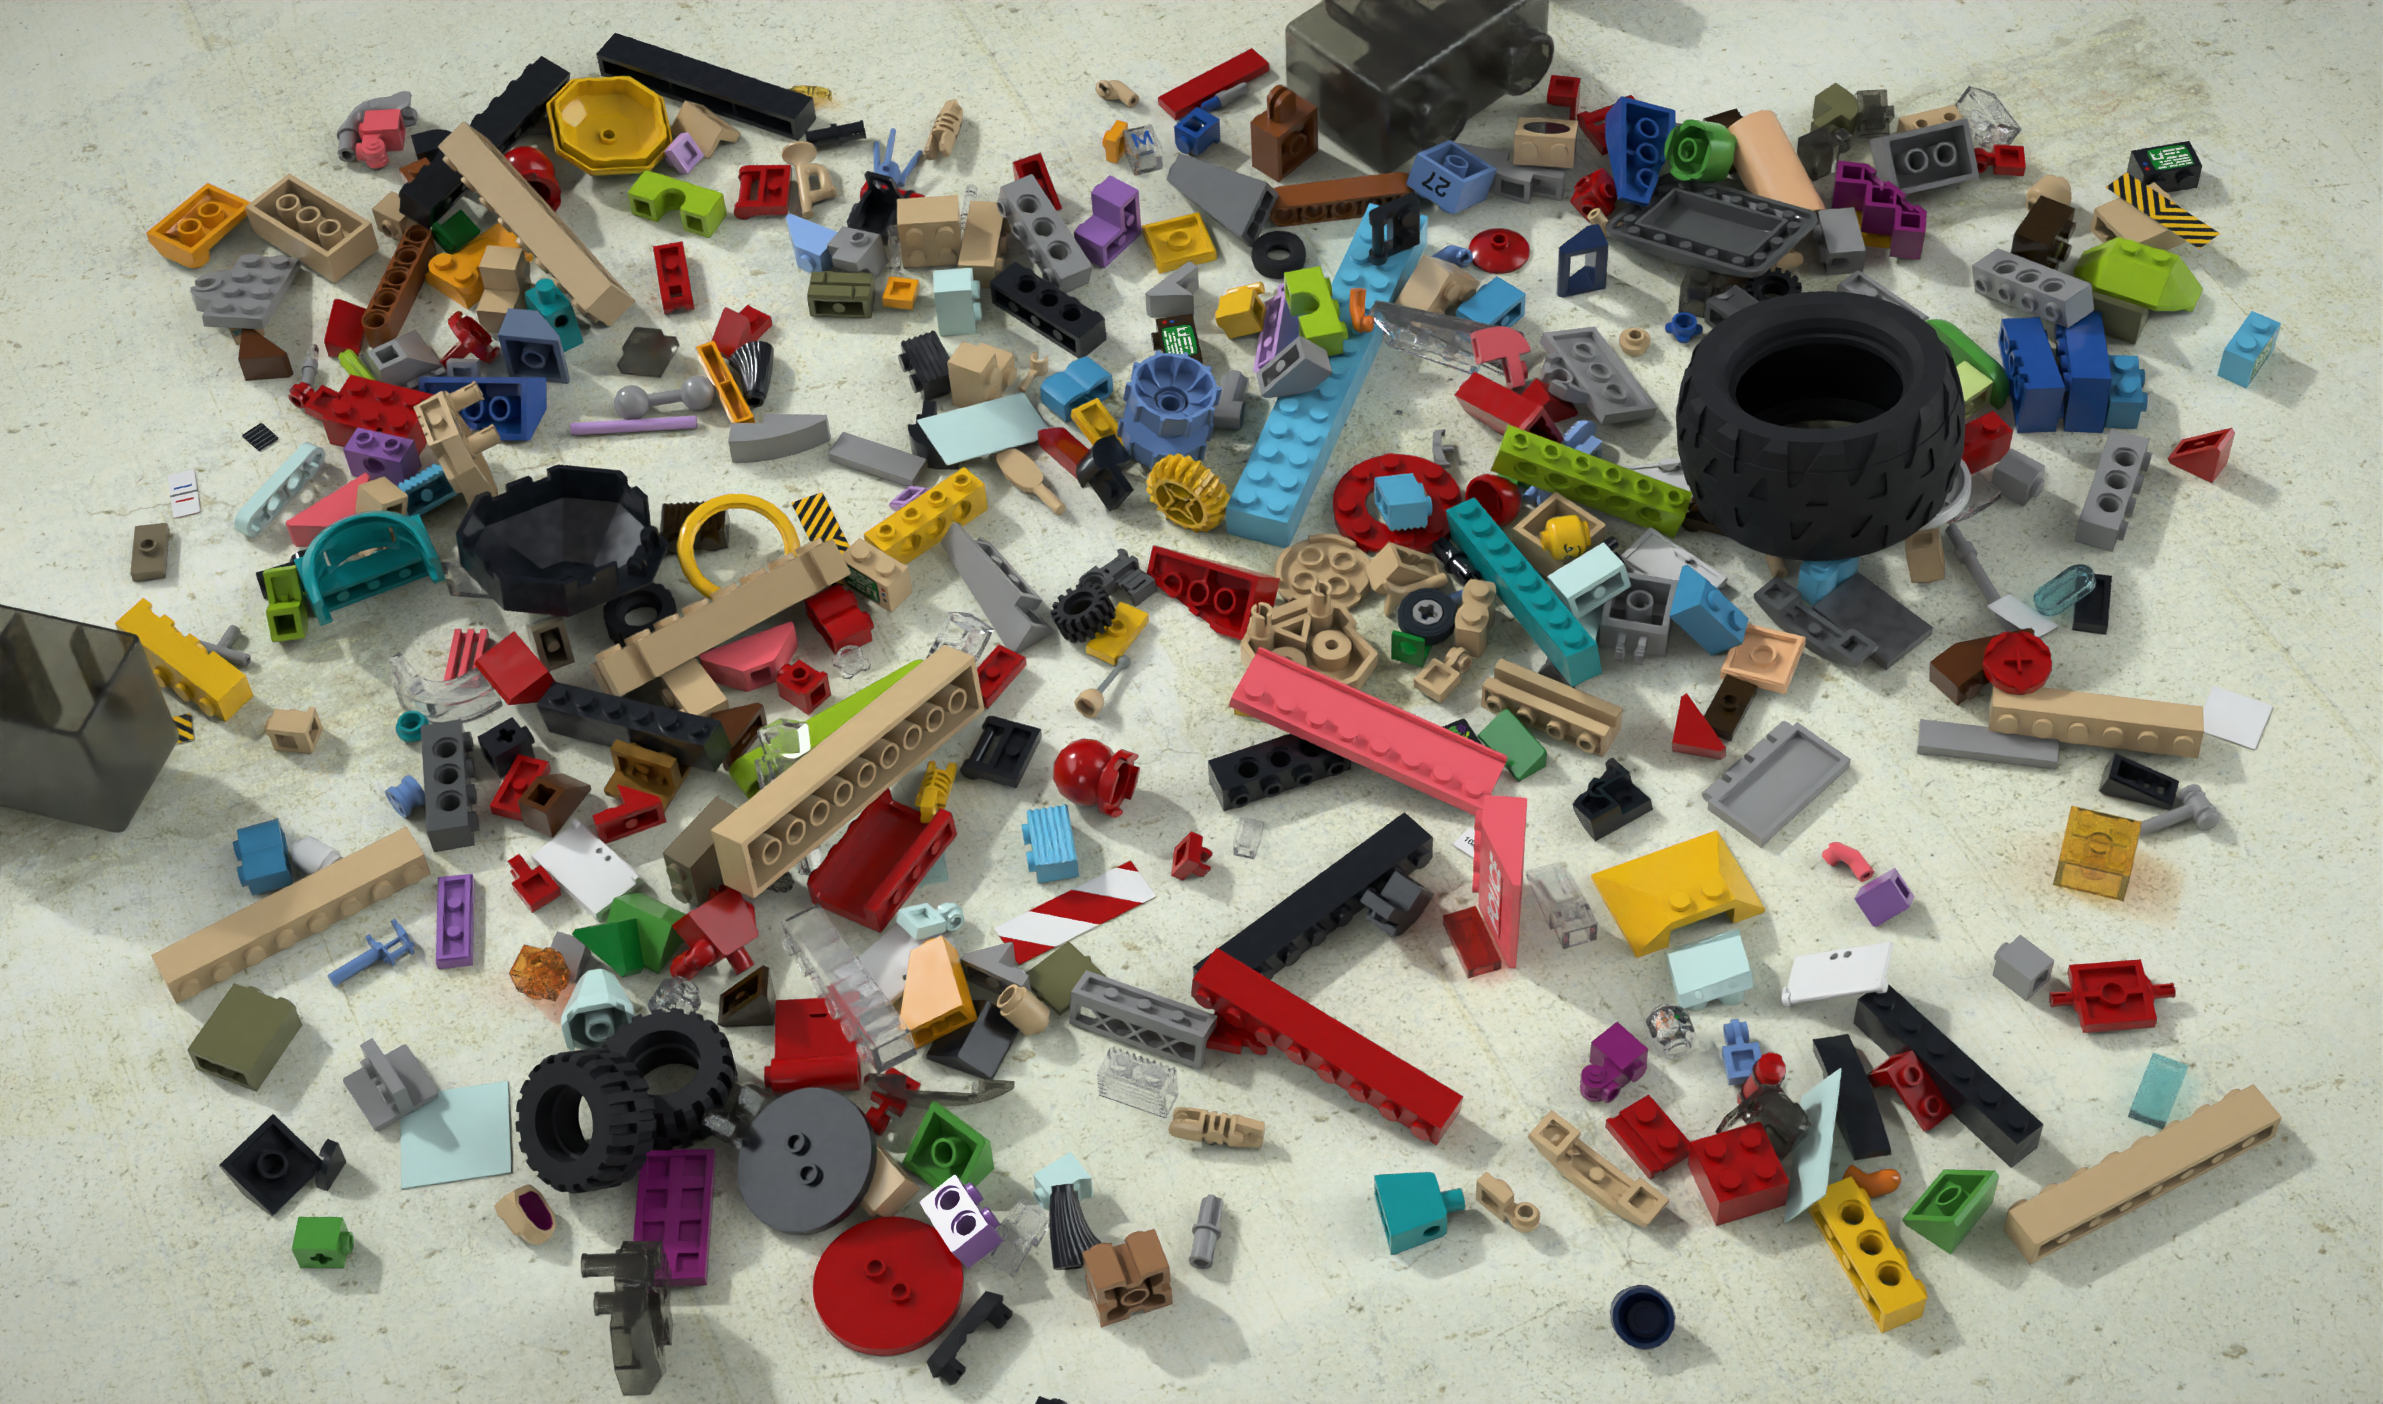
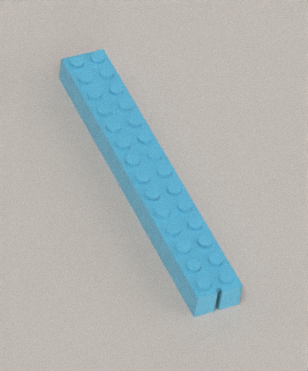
(1307, 425)

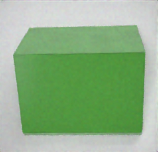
(654, 925)
(948, 1148)
(1952, 1206)

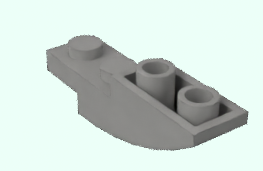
(1520, 181)

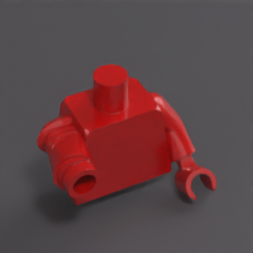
(716, 932)

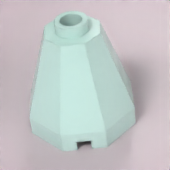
(595, 1010)

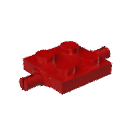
(2112, 996)

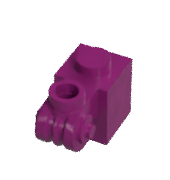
(1614, 1061)

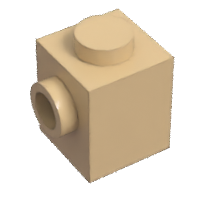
(389, 218)

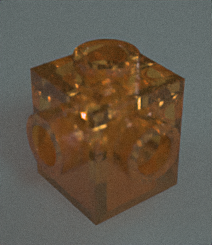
(540, 973)

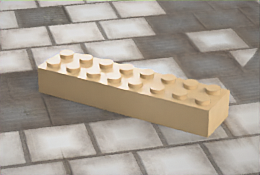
(535, 225)

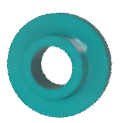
(409, 726)

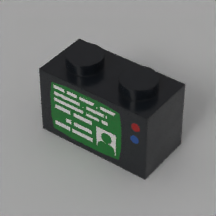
(2169, 166)

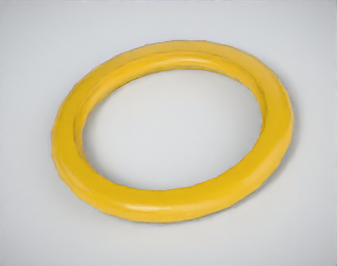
(709, 508)

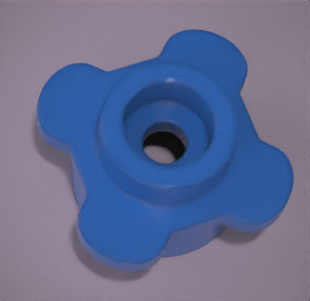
(1684, 327)

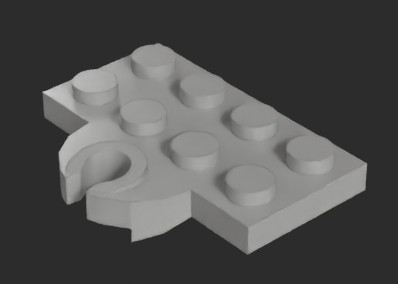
(246, 293)
(1592, 374)

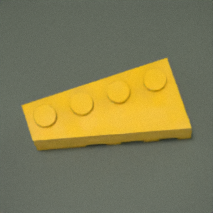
(185, 663)

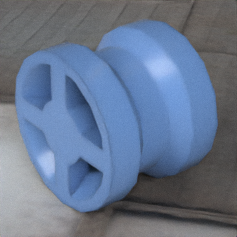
(406, 796)

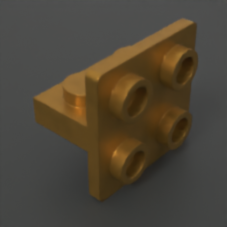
(645, 771)

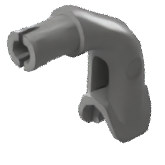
(349, 131)

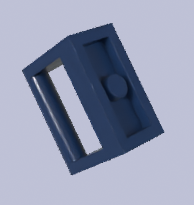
(1591, 276)

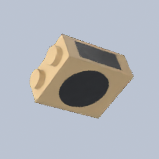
(1545, 142)

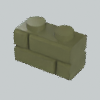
(841, 294)

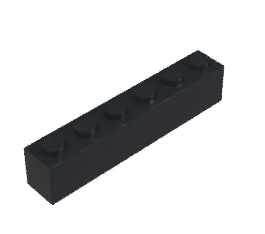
(606, 717)
(1970, 1091)

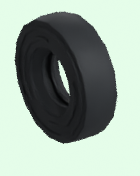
(1273, 241)

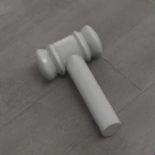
(2194, 805)

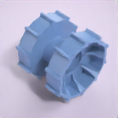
(1168, 408)

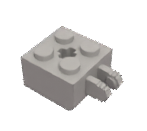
(1639, 618)

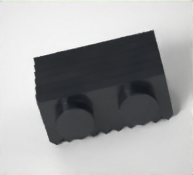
(927, 364)

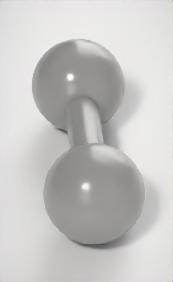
(696, 393)

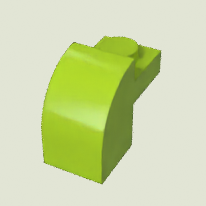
(287, 604)

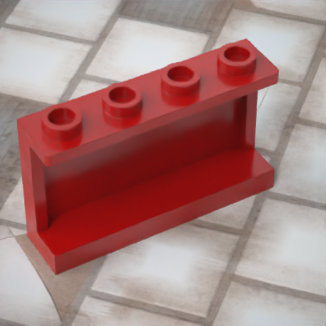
(879, 861)

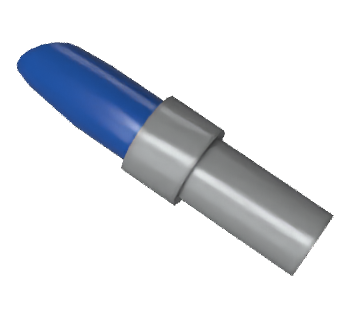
(1225, 97)

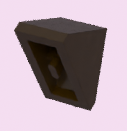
(749, 1001)

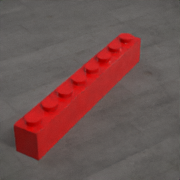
(1326, 1046)

